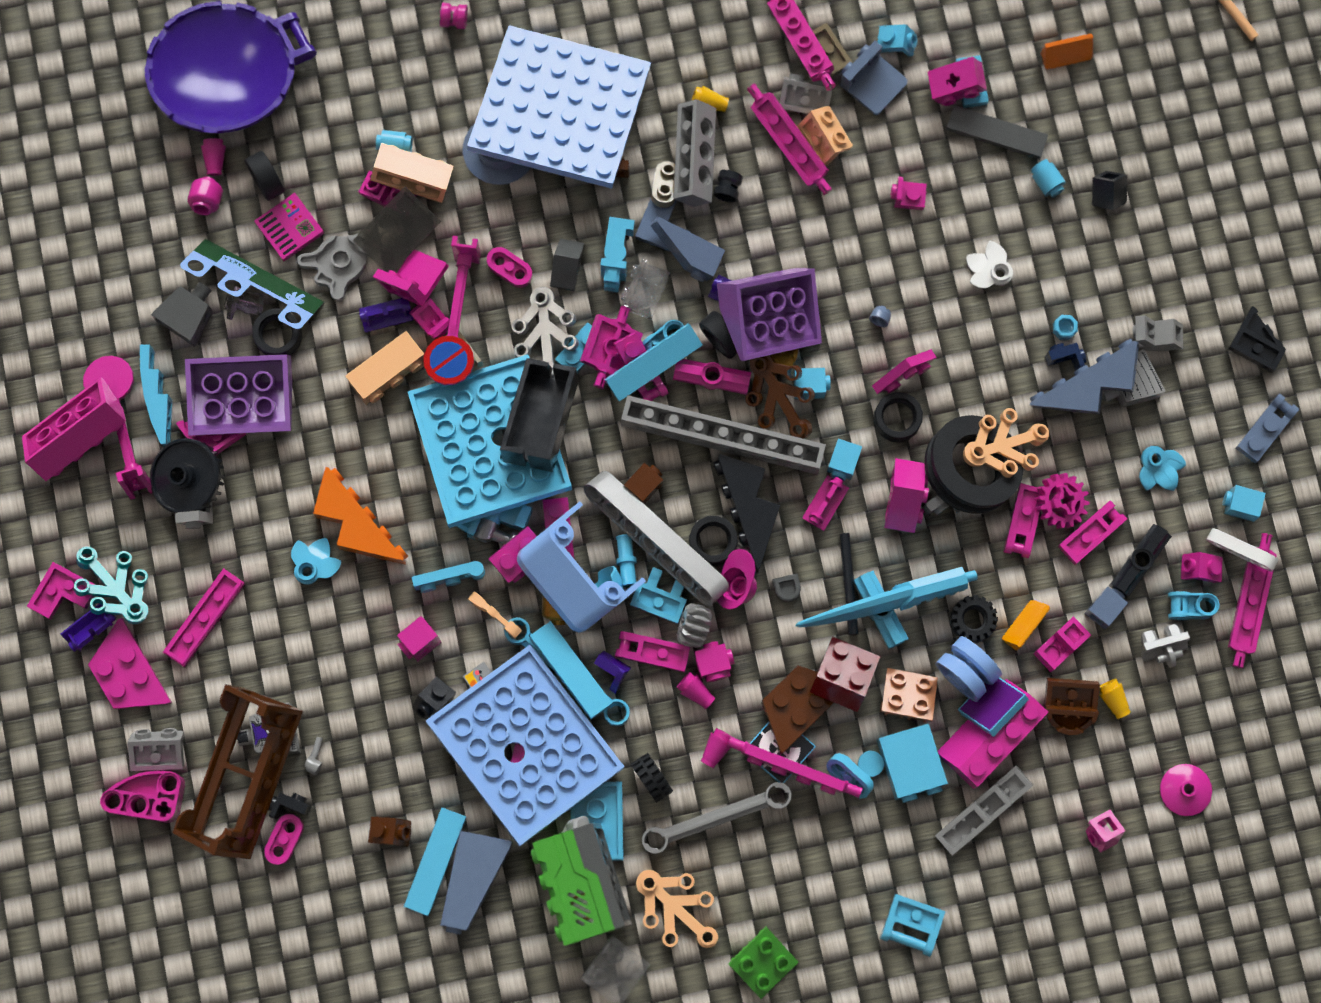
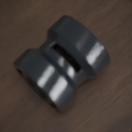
(728, 186)

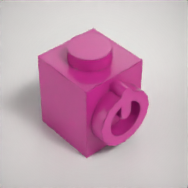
(714, 662)

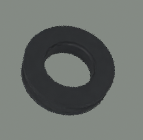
(948, 482)

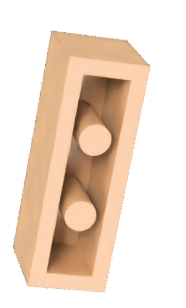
(418, 173)
(386, 368)

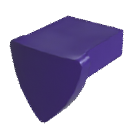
(614, 667)

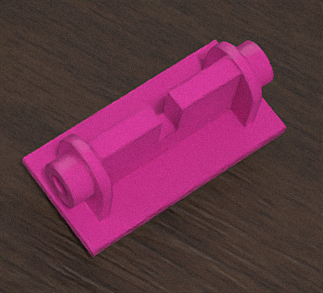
(825, 502)

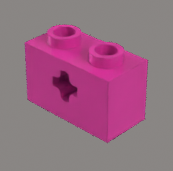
(946, 85)
(418, 639)

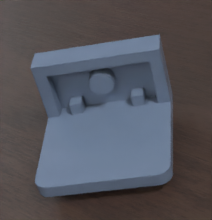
(872, 79)

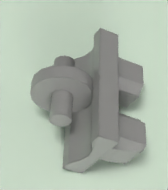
(1167, 648)

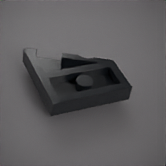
(1257, 342)

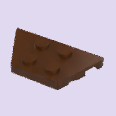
(793, 708)

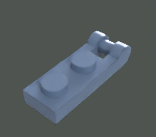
(1266, 429)

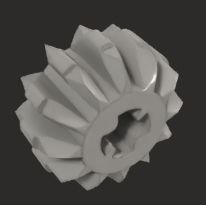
(694, 625)

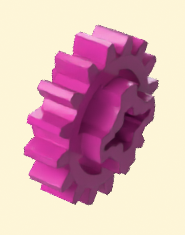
(1064, 488)

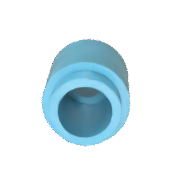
(395, 138)
(1048, 178)

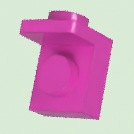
(908, 194)

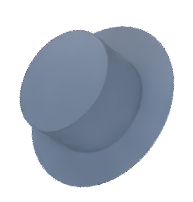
(491, 169)

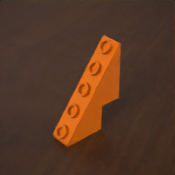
(358, 530)

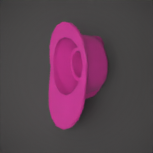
(739, 573)

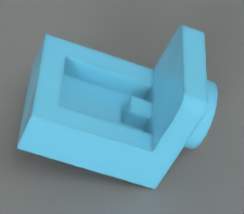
(897, 38)

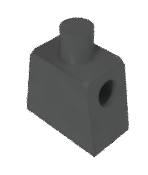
(185, 313)

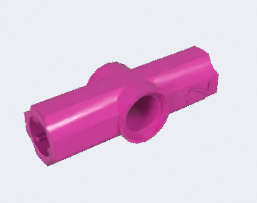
(729, 379)

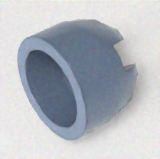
(880, 316)

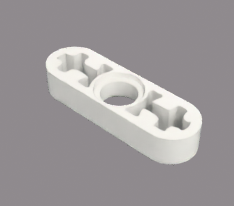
(1242, 549)

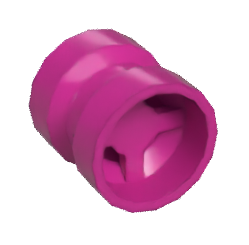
(459, 15)

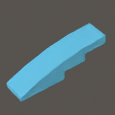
(157, 403)

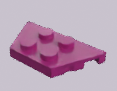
(126, 672)

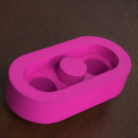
(510, 267)
(283, 839)

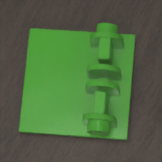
(763, 962)

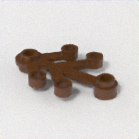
(778, 393)

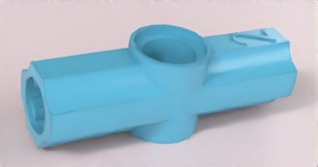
(888, 625)

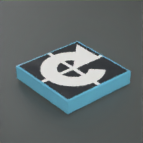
(796, 752)

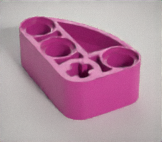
(152, 789)

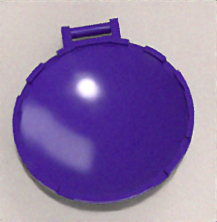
(223, 66)

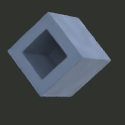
(1106, 607)

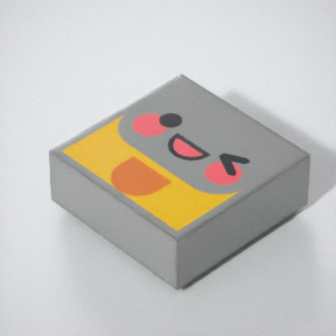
(476, 674)

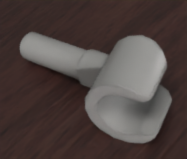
(311, 764)

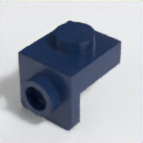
(1062, 353)

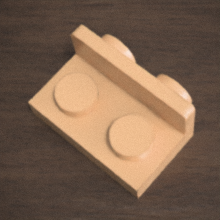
(825, 134)

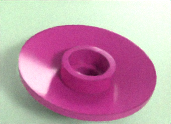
(1173, 791)

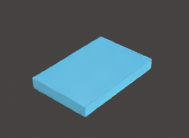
(606, 808)

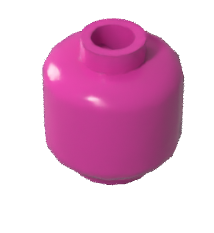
(205, 196)

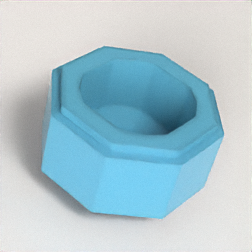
(1065, 327)

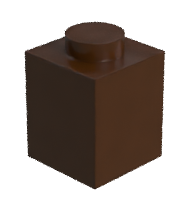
(645, 482)

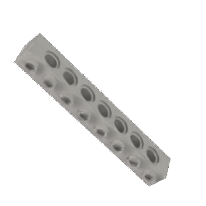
(722, 435)

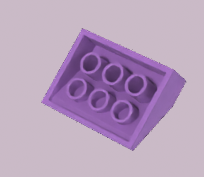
(771, 312)
(239, 394)

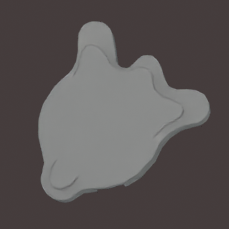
(337, 262)

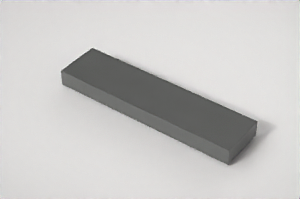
(997, 132)

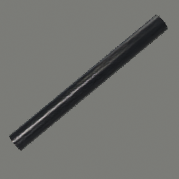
(848, 579)

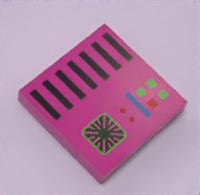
(289, 227)

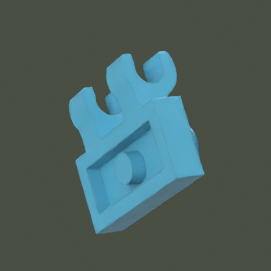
(657, 601)

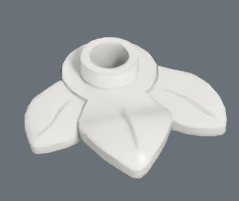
(987, 264)

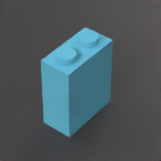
(912, 763)

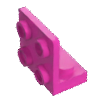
(414, 278)

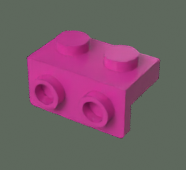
(506, 557)

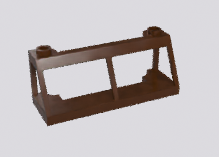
(282, 723)

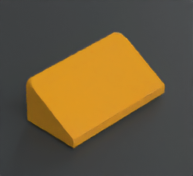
(1025, 624)

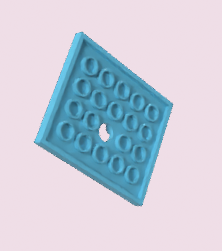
(458, 442)

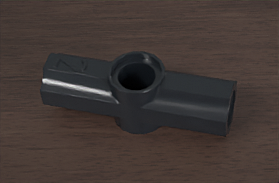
(1149, 549)

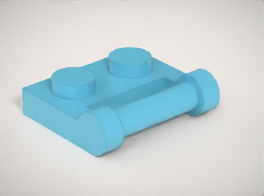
(916, 916)

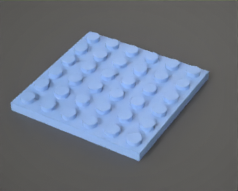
(559, 107)

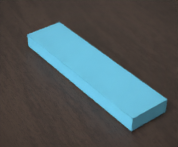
(653, 362)
(570, 670)
(435, 861)

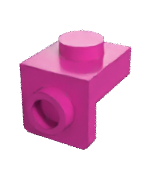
(430, 319)
(1201, 567)

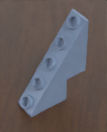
(1085, 389)

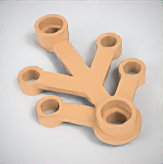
(1004, 445)
(673, 905)

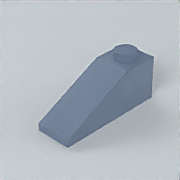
(691, 251)

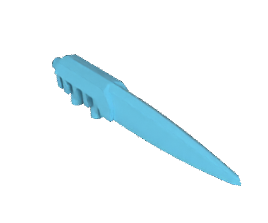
(902, 596)

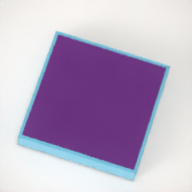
(994, 707)

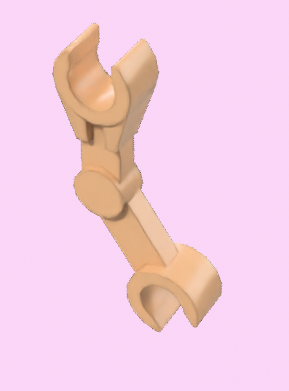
(482, 605)

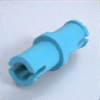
(626, 560)

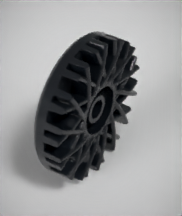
(186, 476)

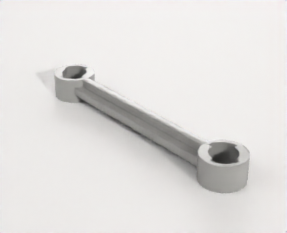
(716, 817)

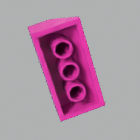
(73, 430)
(977, 753)

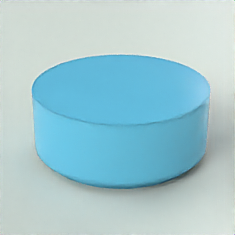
(871, 763)

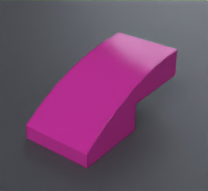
(1062, 644)

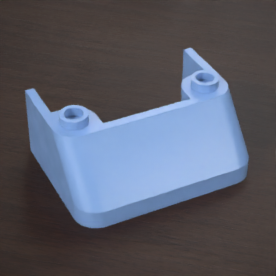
(564, 581)

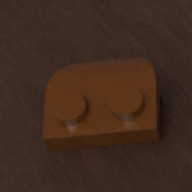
(1071, 704)

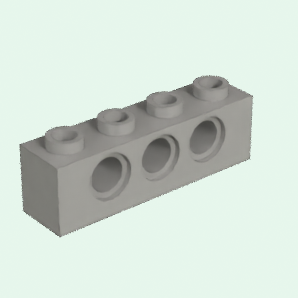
(694, 153)

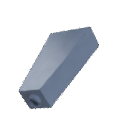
(472, 875)

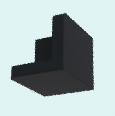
(1109, 190)

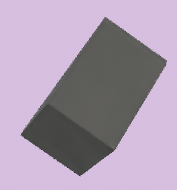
(566, 264)

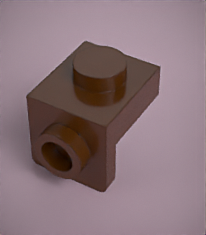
(389, 831)

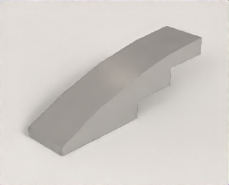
(984, 810)

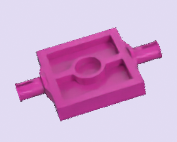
(599, 348)

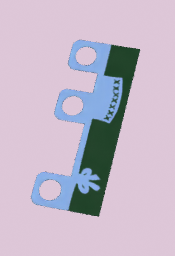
(250, 274)

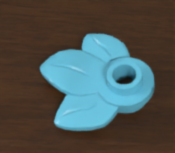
(1163, 471)
(314, 557)

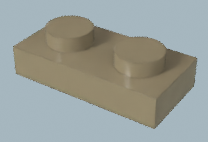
(832, 48)

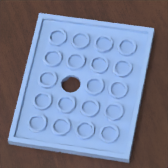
(561, 747)

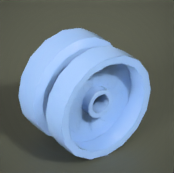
(968, 668)

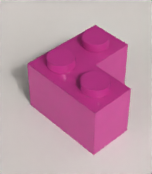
(907, 493)

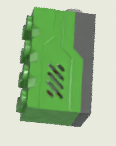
(581, 882)

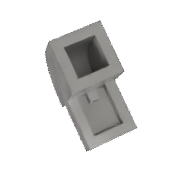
(1158, 335)

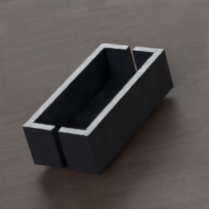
(539, 415)

